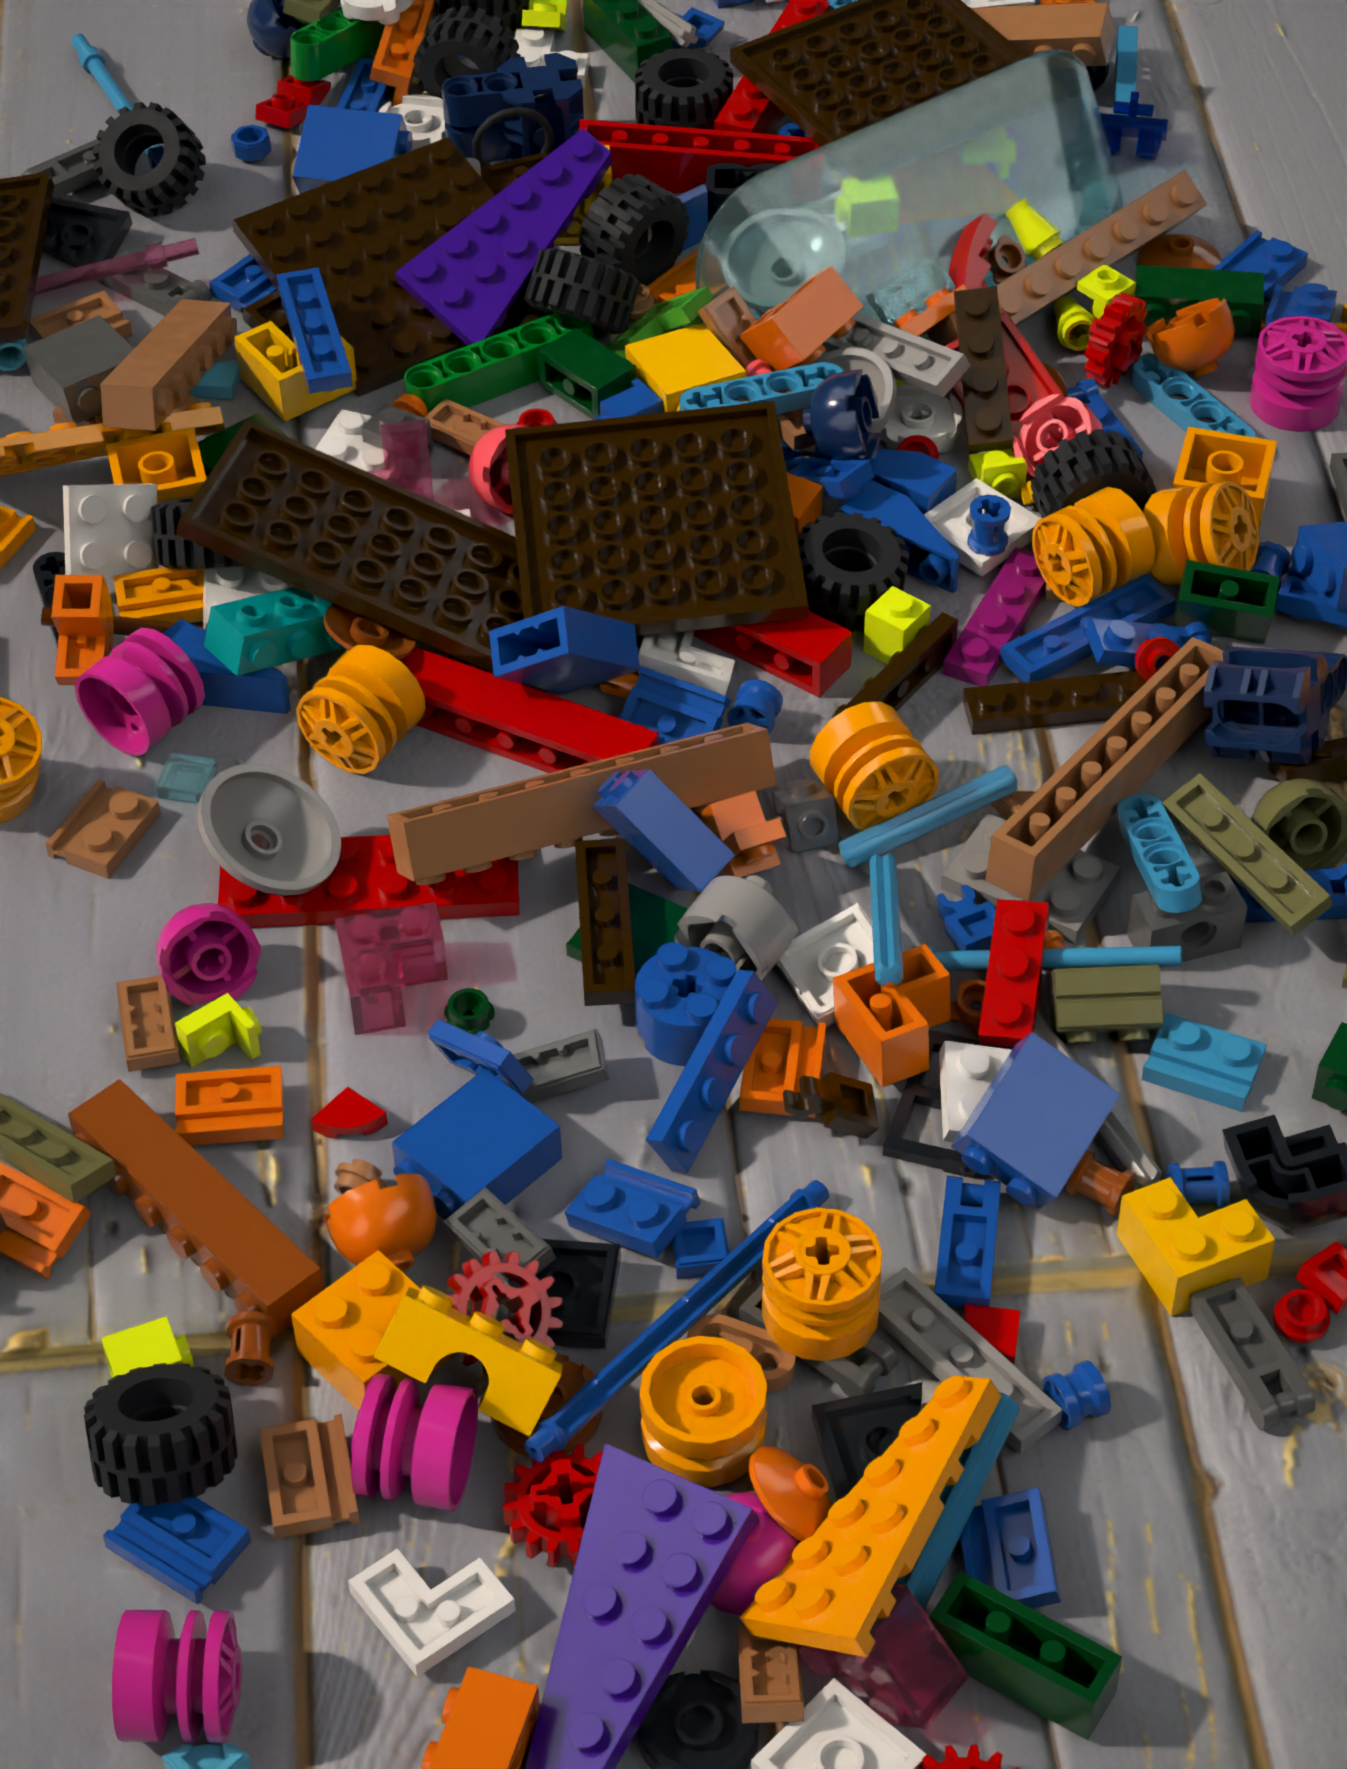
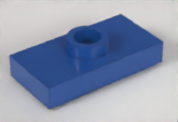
(479, 1053)

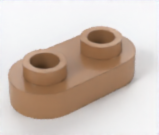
(755, 1341)

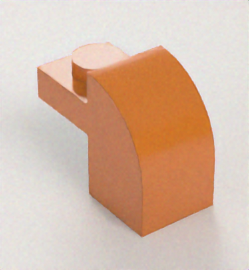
(84, 624)
(745, 832)

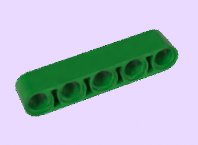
(331, 45)
(490, 365)

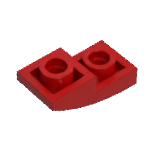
(291, 101)
(967, 263)

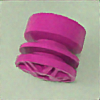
(1299, 373)
(139, 691)
(403, 1440)
(171, 1675)

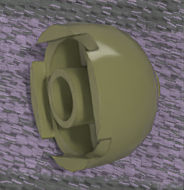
(1305, 822)

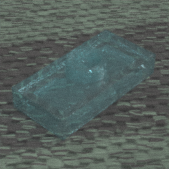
(910, 289)

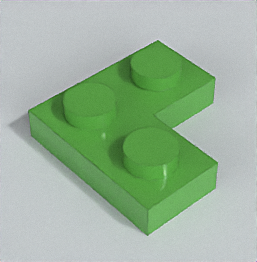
(664, 318)

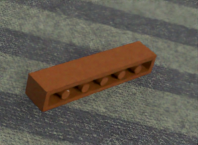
(196, 1207)

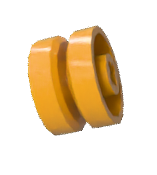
(703, 1409)

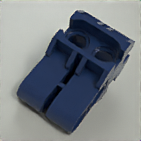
(475, 97)
(1272, 703)

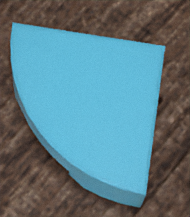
(218, 382)
(207, 1757)

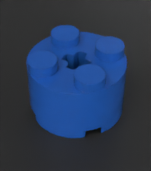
(678, 998)

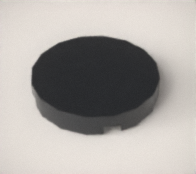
(698, 1725)

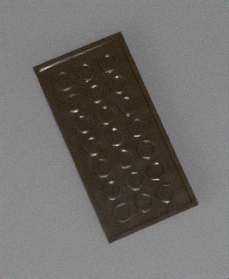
(358, 542)

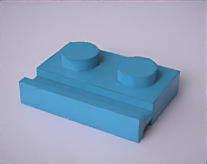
(1204, 1062)

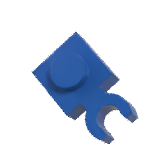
(967, 923)

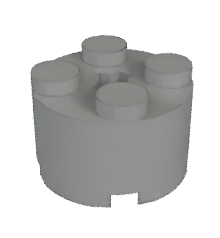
(739, 922)

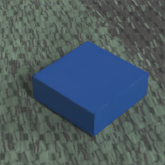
(699, 1247)

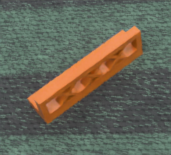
(397, 48)

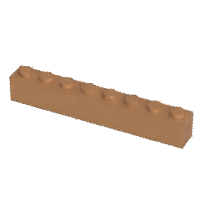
(1102, 244)
(1101, 773)
(559, 805)

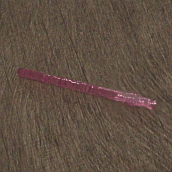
(154, 256)

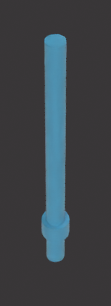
(94, 64)
(1071, 957)

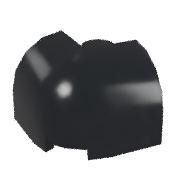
(1290, 1178)

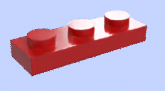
(1013, 972)

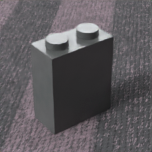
(74, 364)

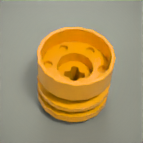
(1203, 526)
(1093, 546)
(361, 709)
(18, 759)
(872, 764)
(821, 1284)

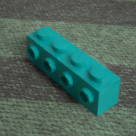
(269, 630)

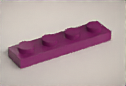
(996, 620)

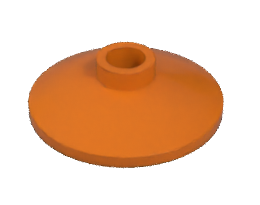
(790, 1490)

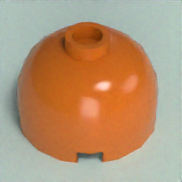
(1194, 337)
(389, 1219)

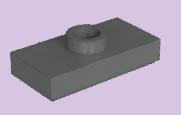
(564, 1065)
(489, 1225)

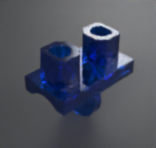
(1147, 130)

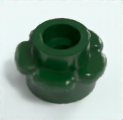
(469, 1010)

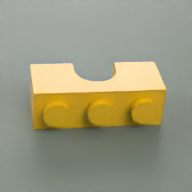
(430, 1329)

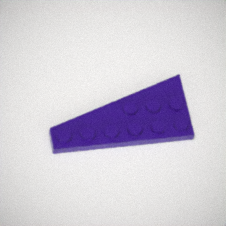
(490, 256)
(634, 1599)

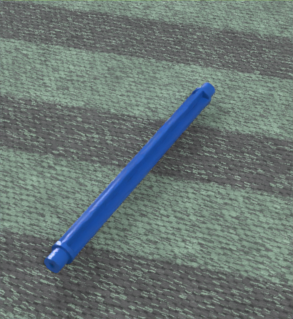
(606, 1385)

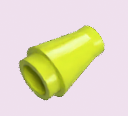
(1033, 230)
(1072, 323)

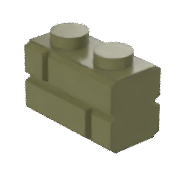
(1106, 1001)

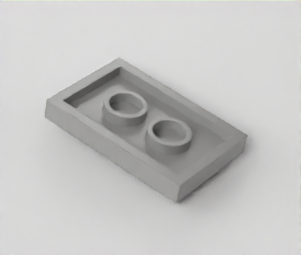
(1072, 893)

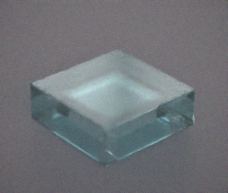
(185, 777)

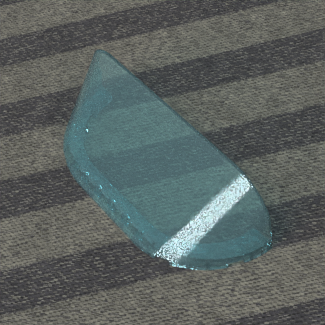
(915, 184)

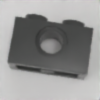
(1201, 932)

